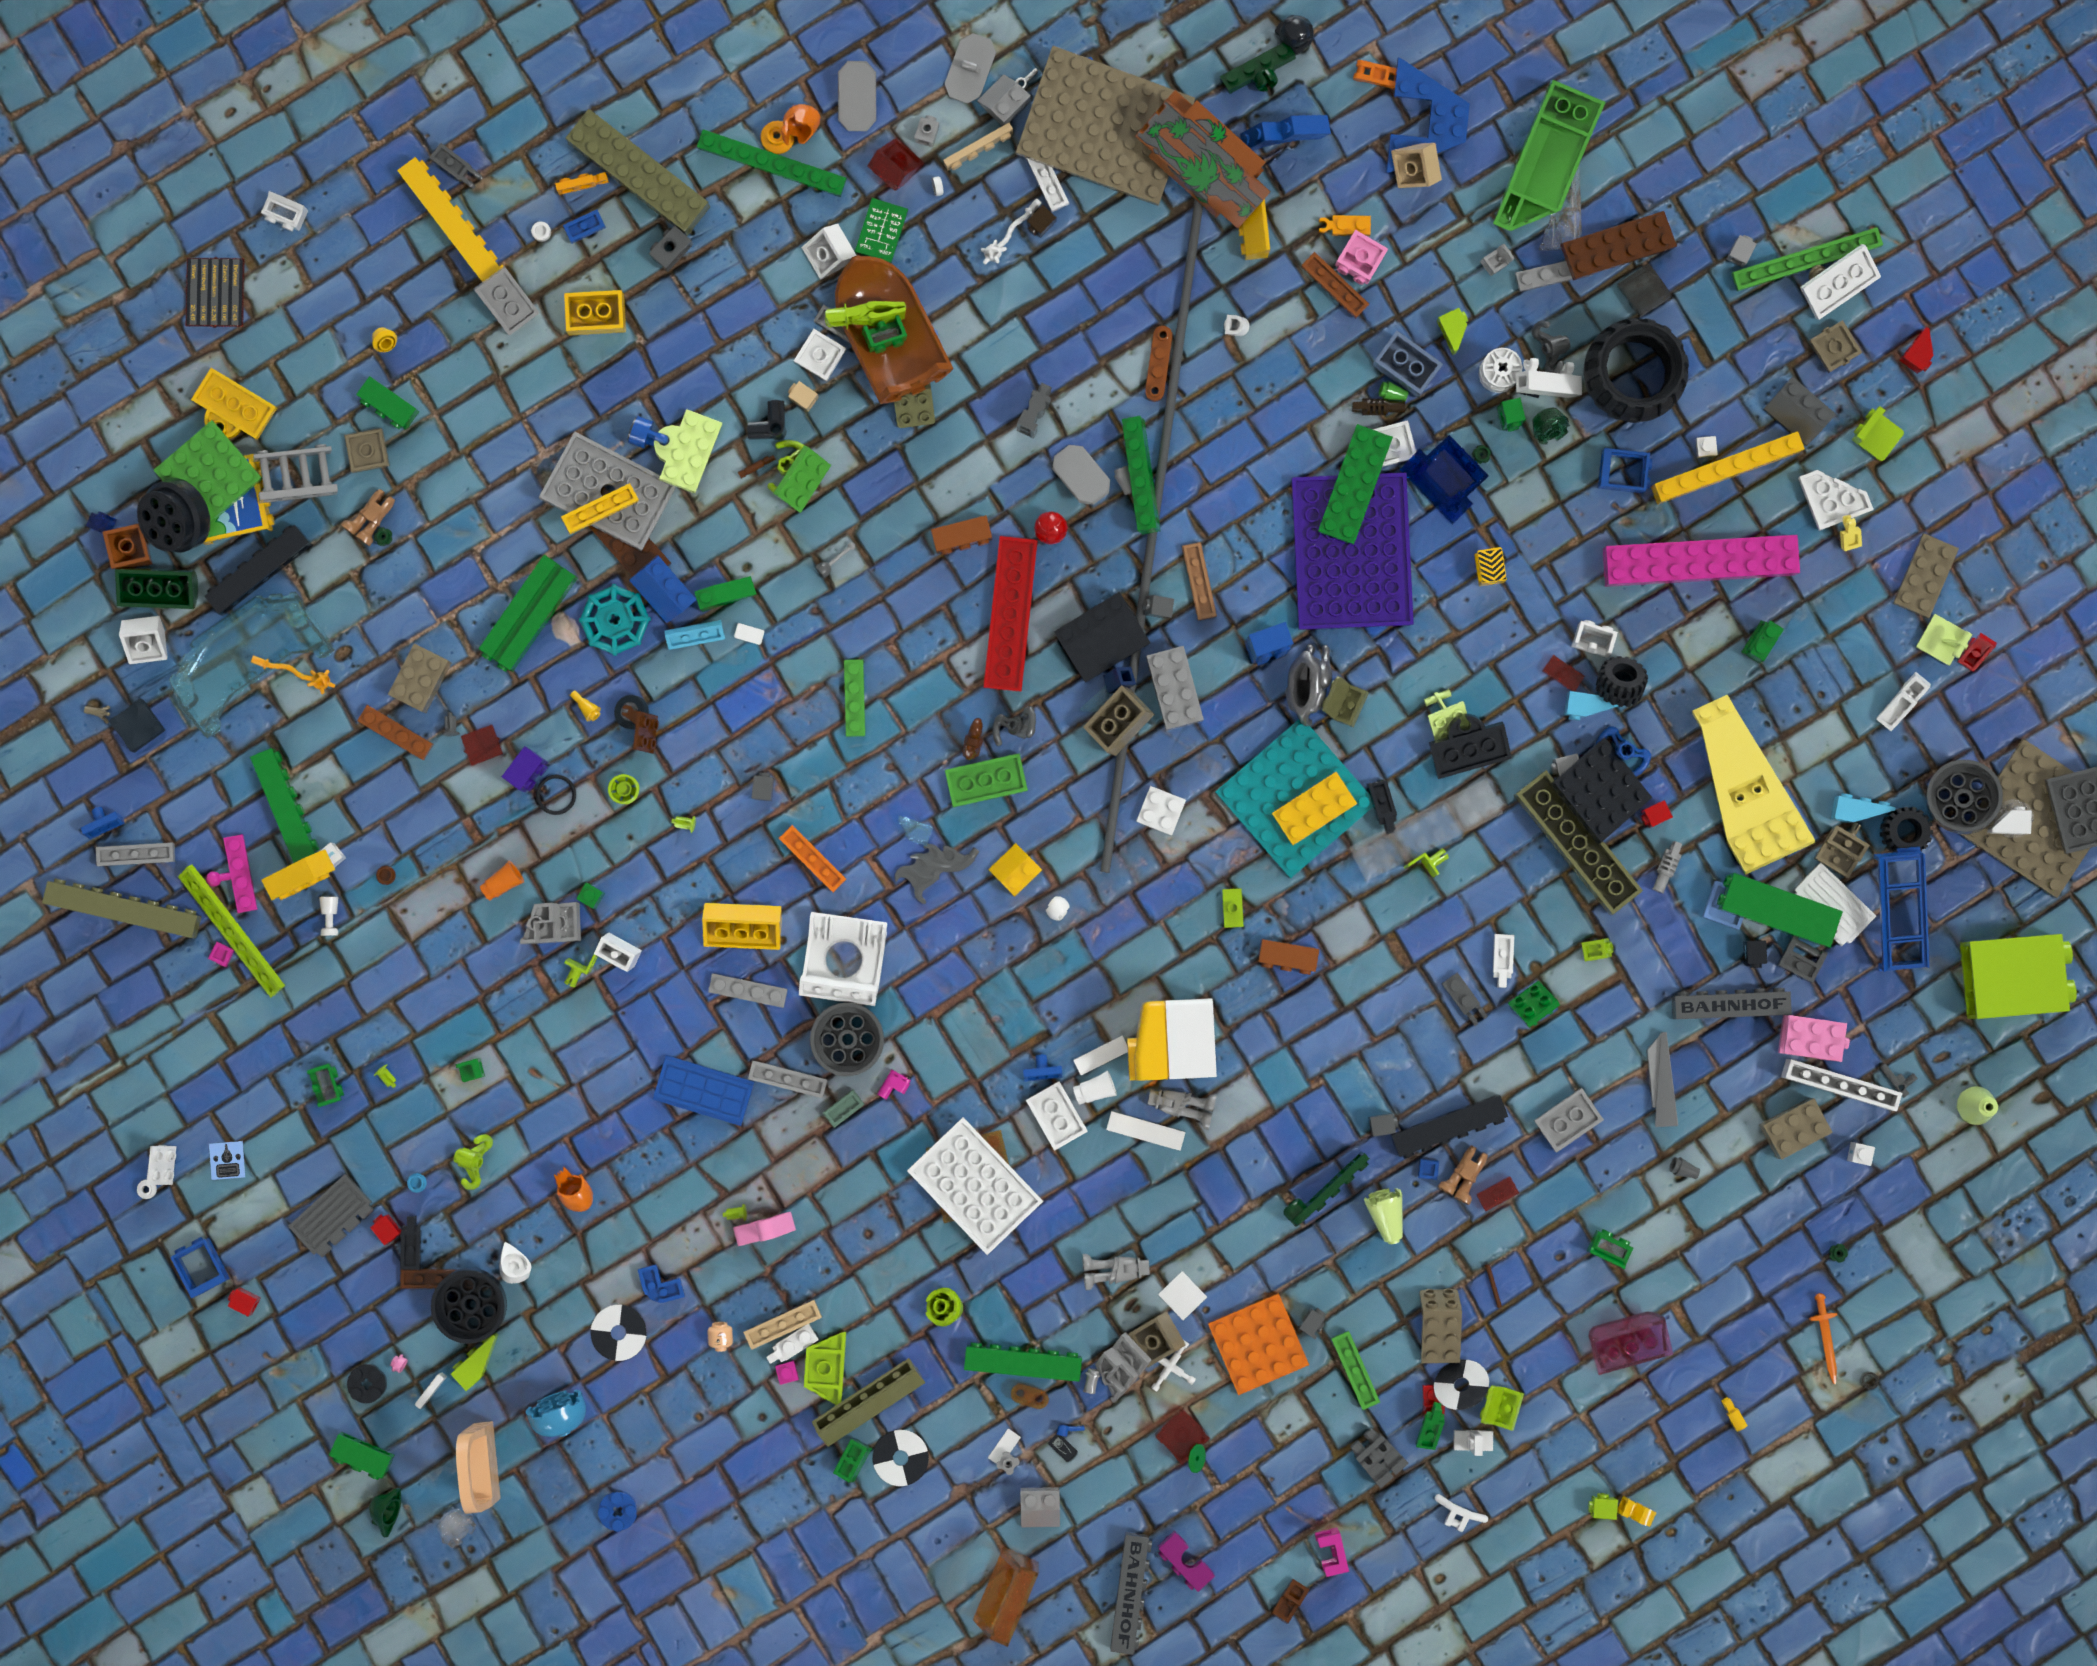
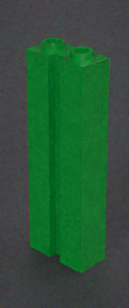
(527, 614)
(1779, 910)

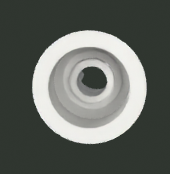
(1095, 1089)

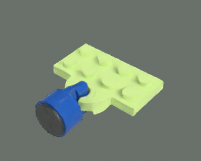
(681, 447)

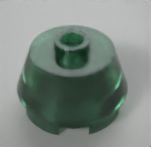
(1549, 425)

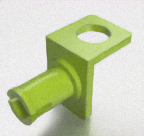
(1430, 862)
(576, 970)

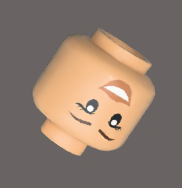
(720, 1336)

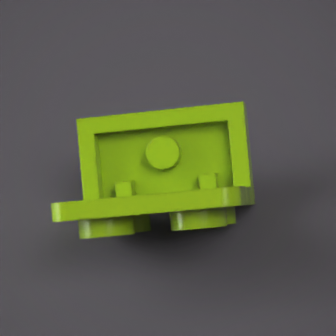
(1877, 434)
(1501, 1407)

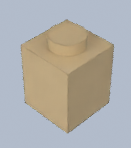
(802, 396)

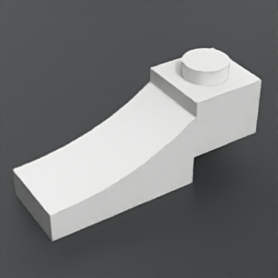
(1903, 701)

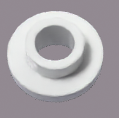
(152, 1190)

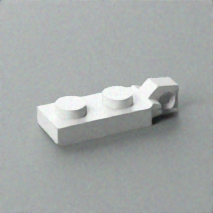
(1503, 958)
(793, 1344)

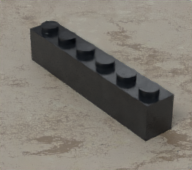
(258, 569)
(1449, 1125)

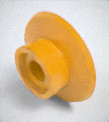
(770, 143)

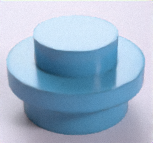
(417, 1182)

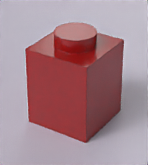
(1656, 814)
(385, 1229)
(243, 1301)

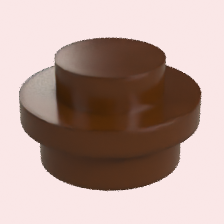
(386, 875)

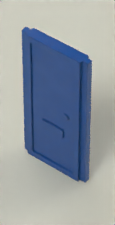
(703, 1090)

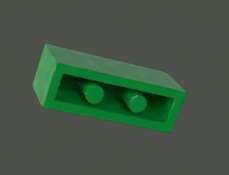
(387, 404)
(361, 1456)

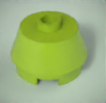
(943, 1307)

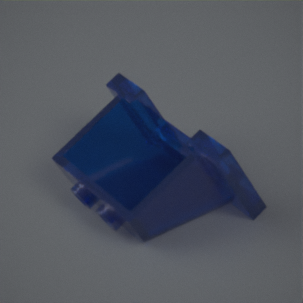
(1446, 477)

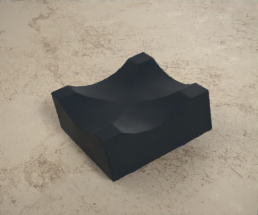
(137, 725)

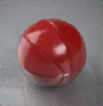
(1050, 528)

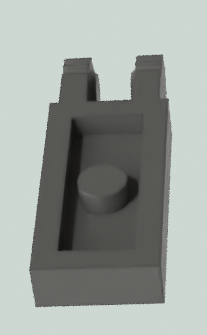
(454, 165)
(1463, 997)

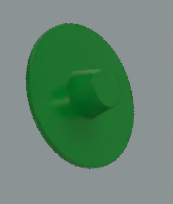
(1196, 1458)

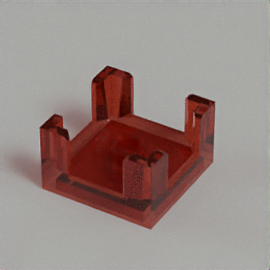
(1181, 1435)

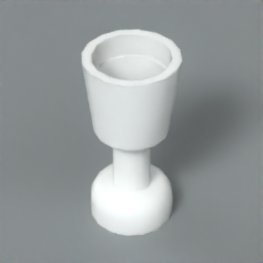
(328, 907)

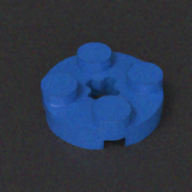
(617, 1500)

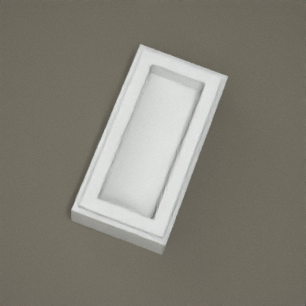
(431, 1389)

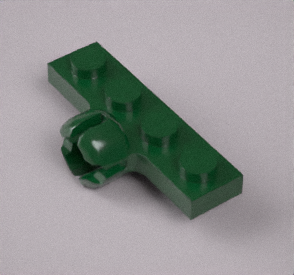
(1259, 70)

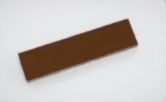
(426, 1278)

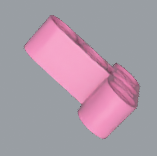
(764, 1229)

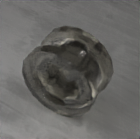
(1866, 1385)

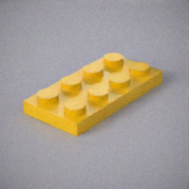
(1314, 808)

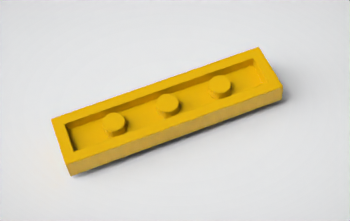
(599, 509)

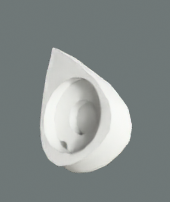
(513, 1265)

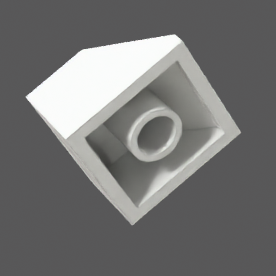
(828, 251)
(143, 639)

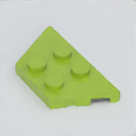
(826, 1368)

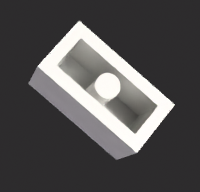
(617, 952)

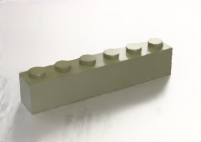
(868, 1402)

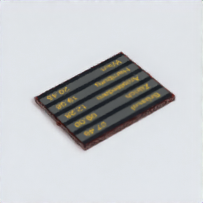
(215, 292)

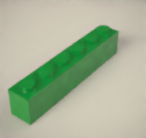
(1141, 475)
(284, 804)
(1023, 1363)

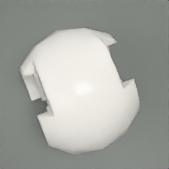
(1057, 908)

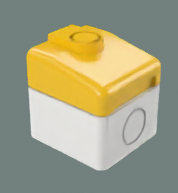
(1173, 1041)

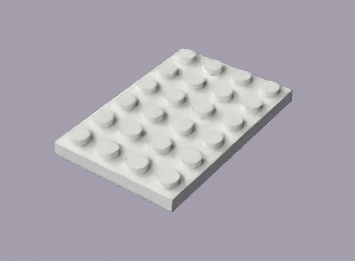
(975, 1185)

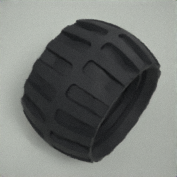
(1666, 347)

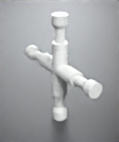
(1170, 1365)

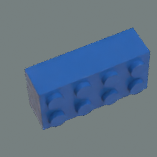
(1269, 643)

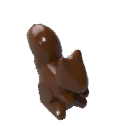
(973, 740)

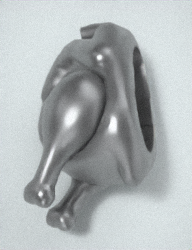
(1308, 683)

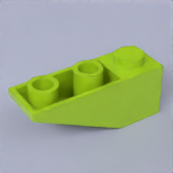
(474, 1367)

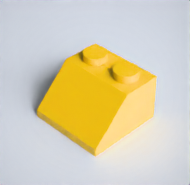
(1015, 870)

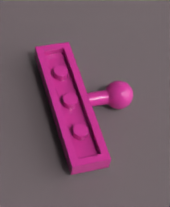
(239, 874)

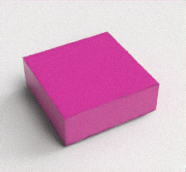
(221, 954)

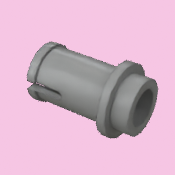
(1091, 1380)

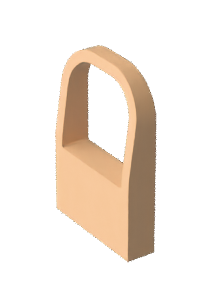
(477, 1468)

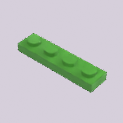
(854, 698)
(1355, 1370)

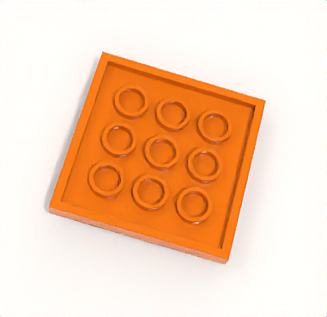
(1258, 1344)

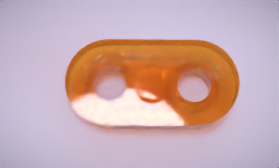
(1028, 1398)

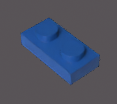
(584, 226)

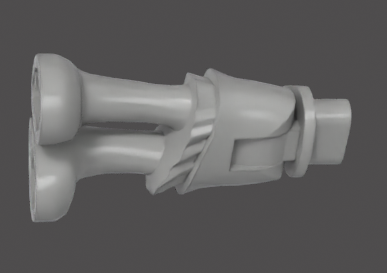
(1175, 1102)
(1122, 1270)

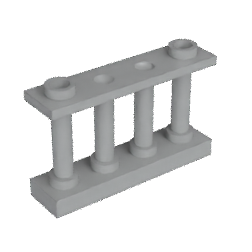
(288, 493)

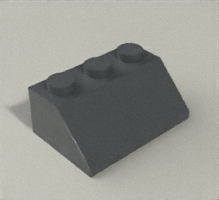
(1799, 411)

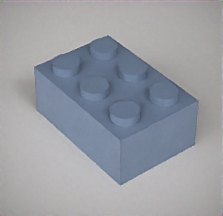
(1407, 364)

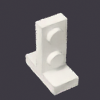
(1473, 1441)

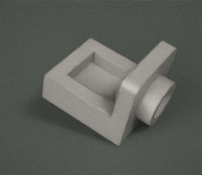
(1497, 260)

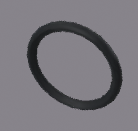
(555, 777)

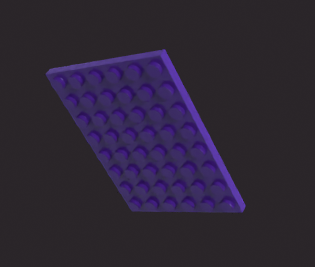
(1358, 582)

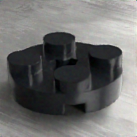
(374, 1375)

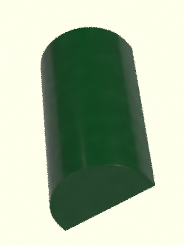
(156, 588)

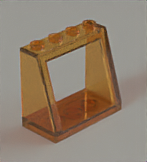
(1006, 1595)

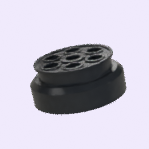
(174, 516)
(461, 1329)

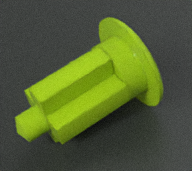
(684, 823)
(386, 1076)
(736, 1213)

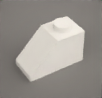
(2013, 822)

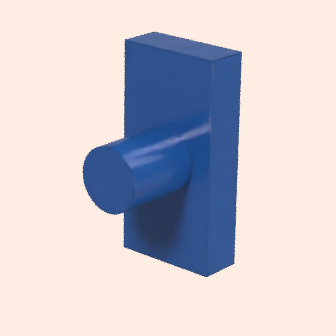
(102, 823)
(1042, 1070)

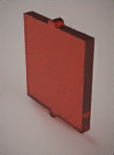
(482, 745)

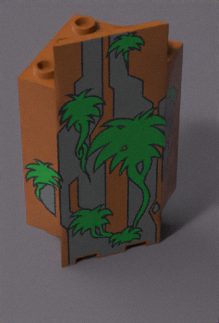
(1205, 158)

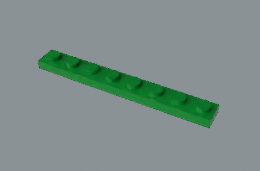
(771, 163)

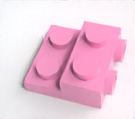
(1360, 258)

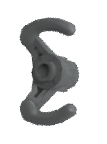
(1551, 346)
(1020, 726)

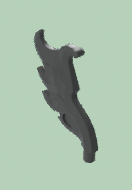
(930, 866)

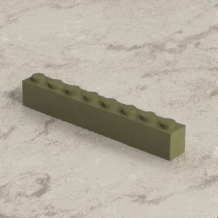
(122, 909)

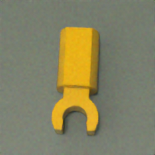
(1734, 1415)

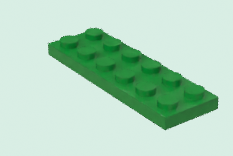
(1355, 484)

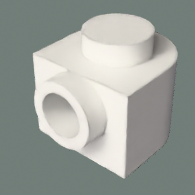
(1236, 325)

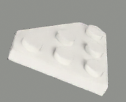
(1832, 499)

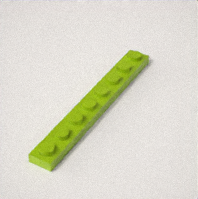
(231, 931)

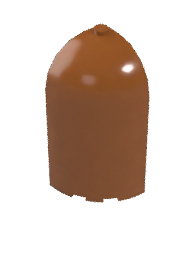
(900, 368)

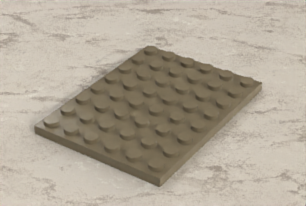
(1089, 121)

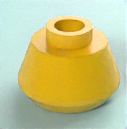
(383, 340)

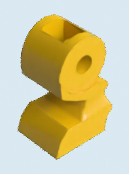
(1636, 1511)

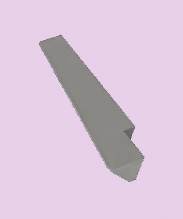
(1661, 1082)

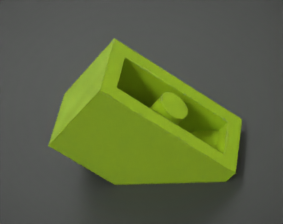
(1453, 327)

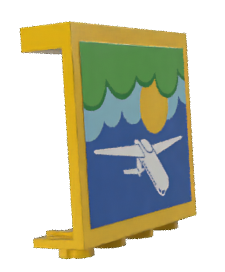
(244, 515)

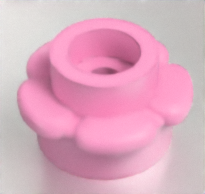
(398, 1363)

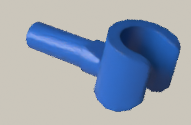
(1063, 1429)

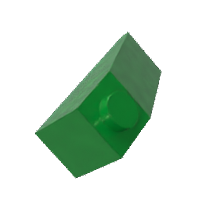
(725, 593)

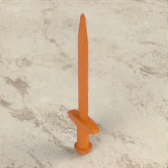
(1823, 1318)

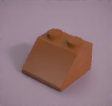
(127, 547)

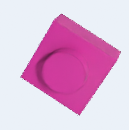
(787, 1372)

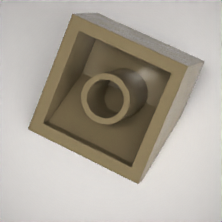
(1158, 1338)

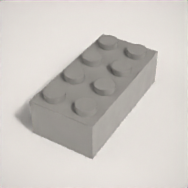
(1174, 688)

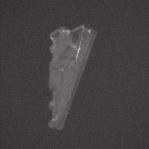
(1565, 224)

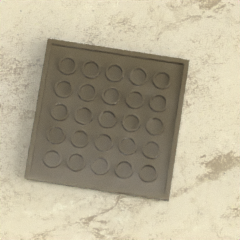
(2039, 854)

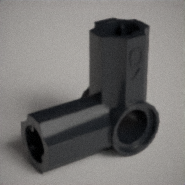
(776, 417)

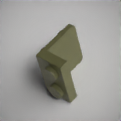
(915, 409)
(1344, 702)

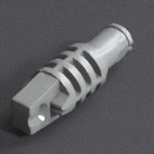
(1667, 866)

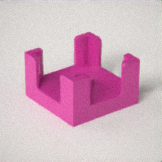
(1335, 1565)

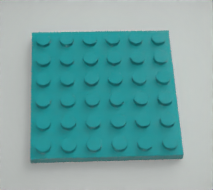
(1278, 776)

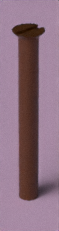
(1493, 1285)

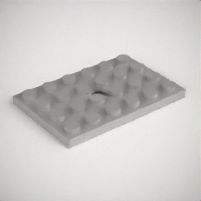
(589, 467)

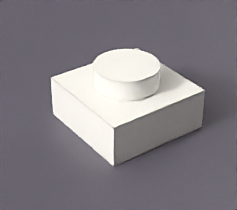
(1706, 446)

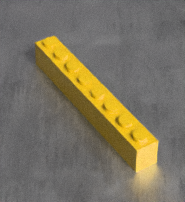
(449, 218)
(1727, 468)

